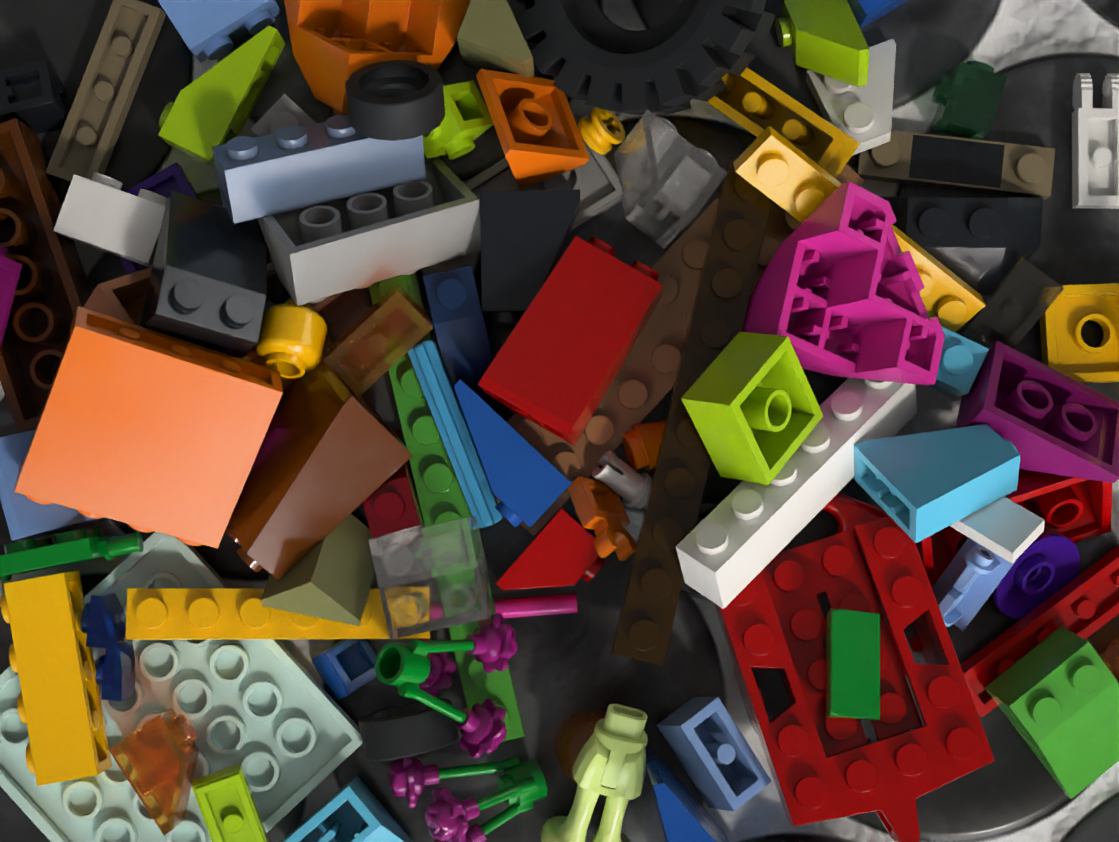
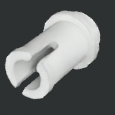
(623, 480)

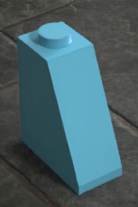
(936, 475)

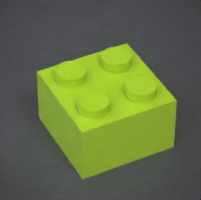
(753, 407)

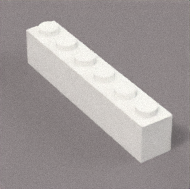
(762, 519)

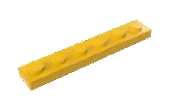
(802, 186)
(238, 616)

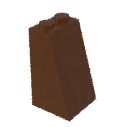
(311, 471)

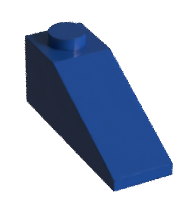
(514, 468)

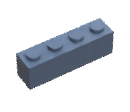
(310, 167)

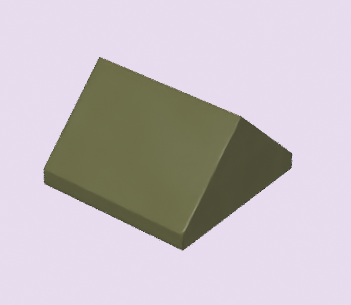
(493, 39)
(330, 579)

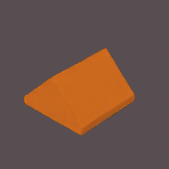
(532, 126)

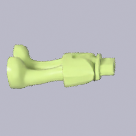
(607, 765)

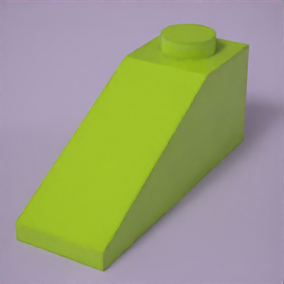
(221, 99)

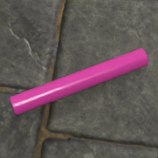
(536, 605)

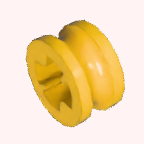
(601, 130)

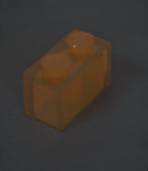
(378, 340)

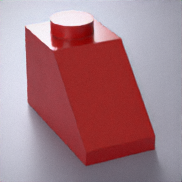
(555, 557)

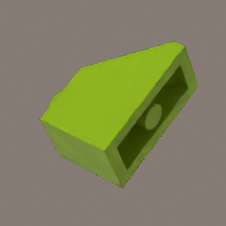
(824, 39)

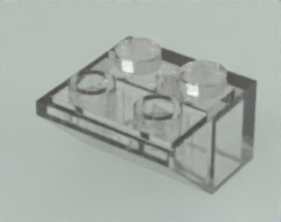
(663, 178)
(432, 577)

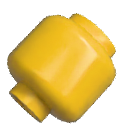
(291, 339)

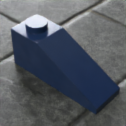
(461, 328)

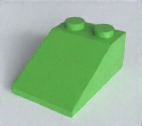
(1063, 708)

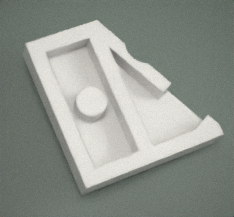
(861, 110)

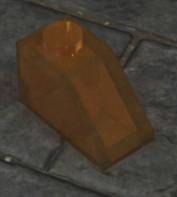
(161, 766)

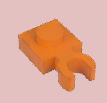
(603, 512)

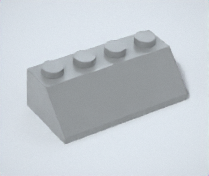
(373, 235)

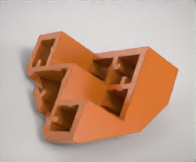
(344, 35)

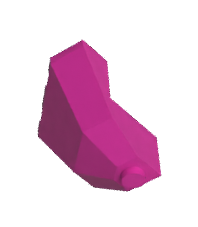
(849, 295)

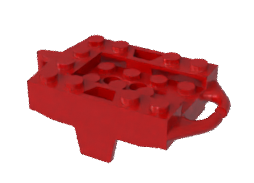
(827, 763)

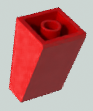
(573, 338)

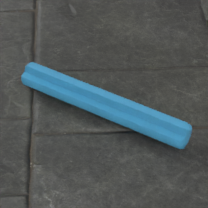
(454, 432)

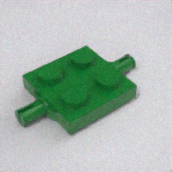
(68, 549)

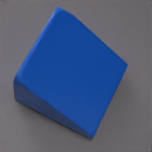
(346, 666)

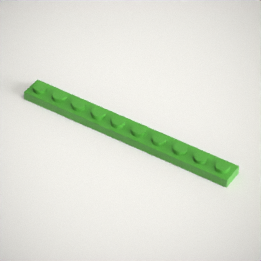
(442, 502)

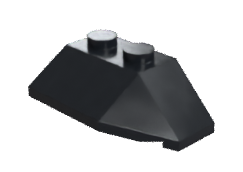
(972, 235)

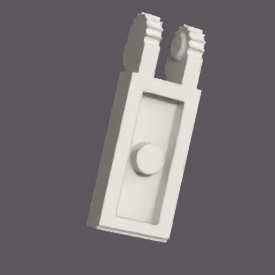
(1095, 144)

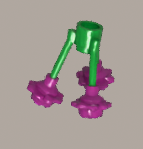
(425, 669)
(449, 816)

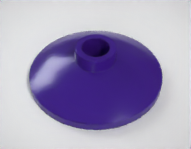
(1037, 575)

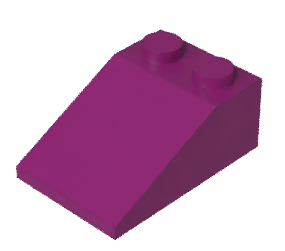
(1046, 415)

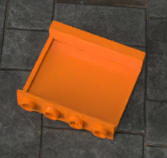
(148, 430)

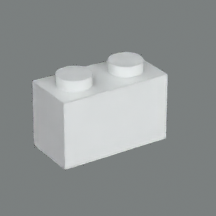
(112, 219)

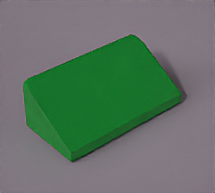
(853, 664)

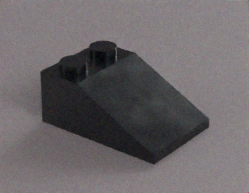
(207, 277)

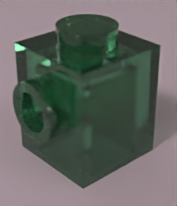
(967, 100)

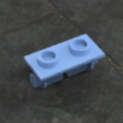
(968, 583)

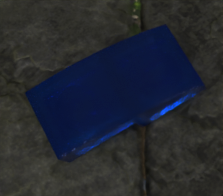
(106, 628)

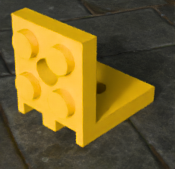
(1061, 333)

